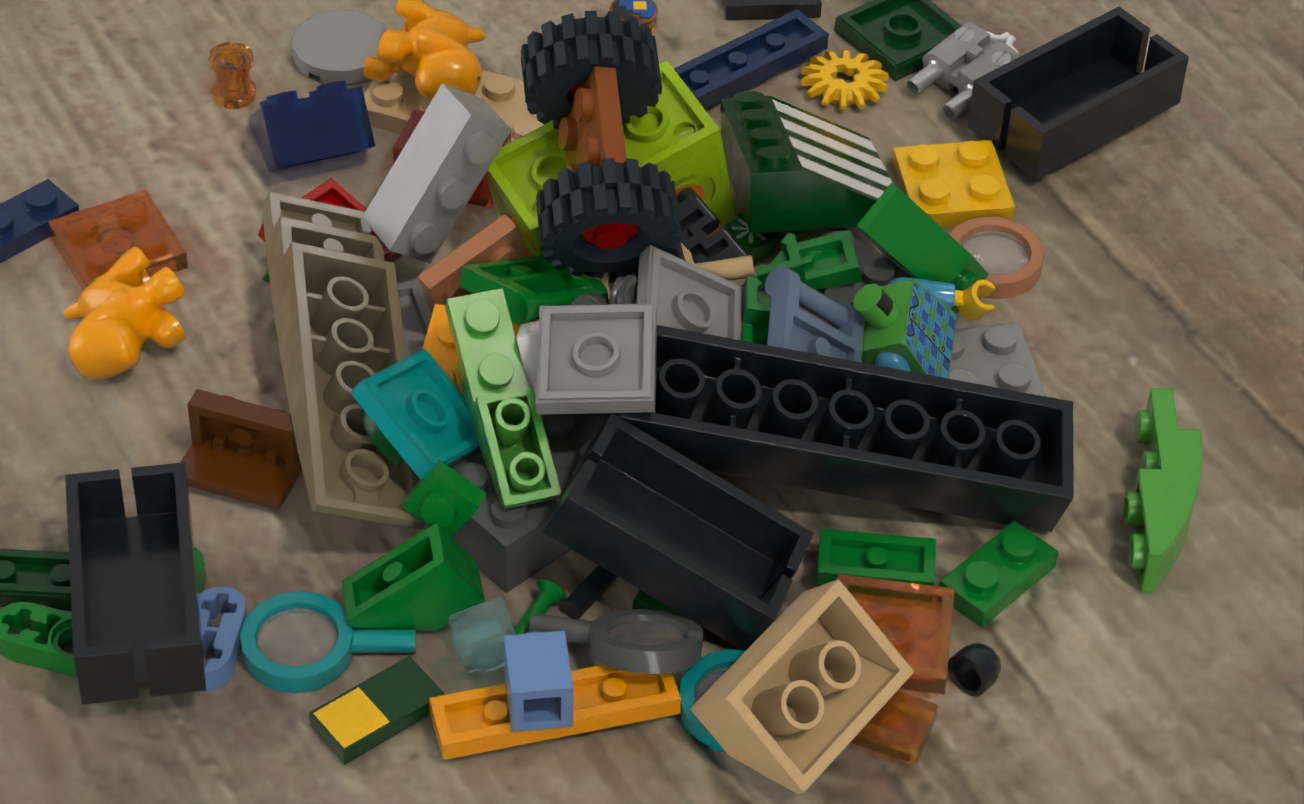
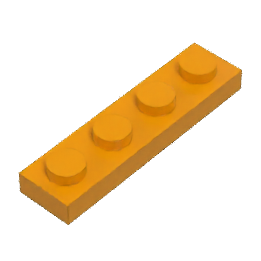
(602, 699)

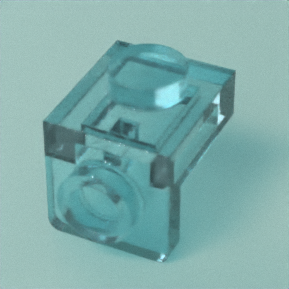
(481, 633)

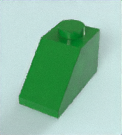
(414, 585)

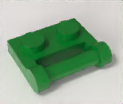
(528, 285)

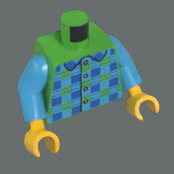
(914, 323)

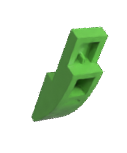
(501, 400)
(1163, 489)

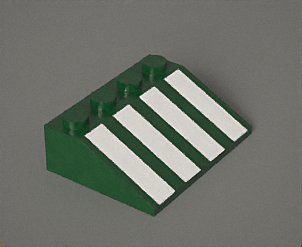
(797, 166)

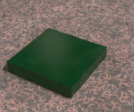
(896, 32)

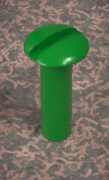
(548, 594)

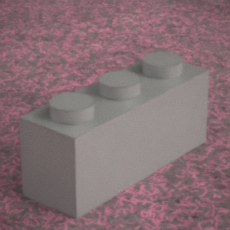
(436, 173)

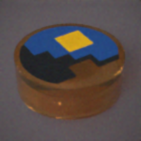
(643, 10)

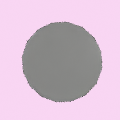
(336, 45)

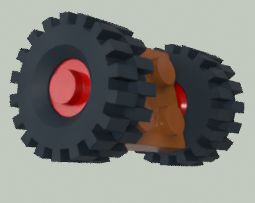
(603, 205)

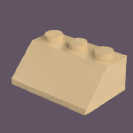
(804, 688)

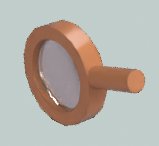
(1005, 250)

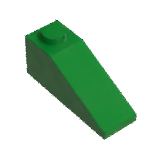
(918, 242)

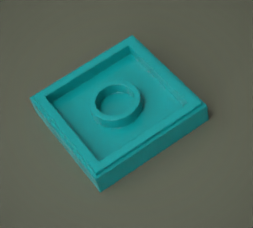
(419, 412)

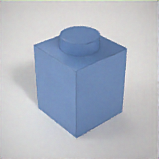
(538, 681)

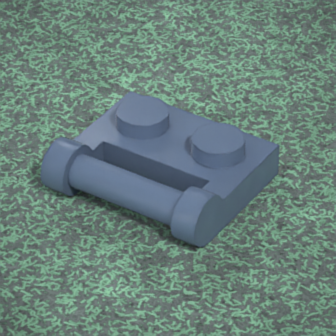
(803, 332)

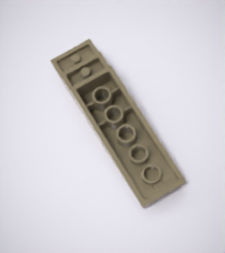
(333, 329)

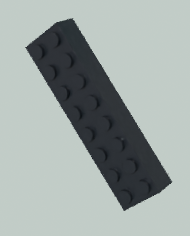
(862, 429)

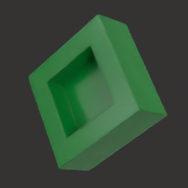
(444, 498)

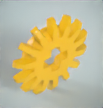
(823, 78)

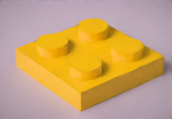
(954, 181)

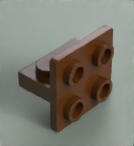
(241, 450)

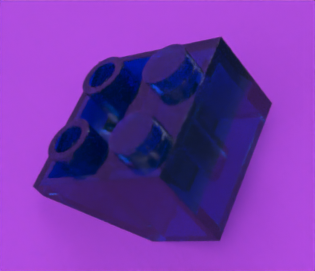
(312, 128)

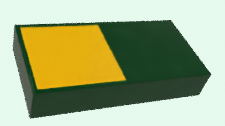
(375, 710)

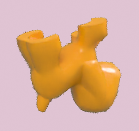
(429, 49)
(121, 314)

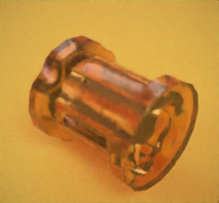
(232, 75)

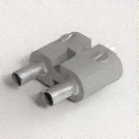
(962, 60)

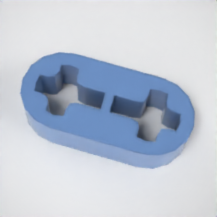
(221, 639)

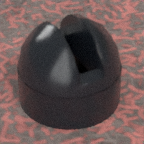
(974, 668)

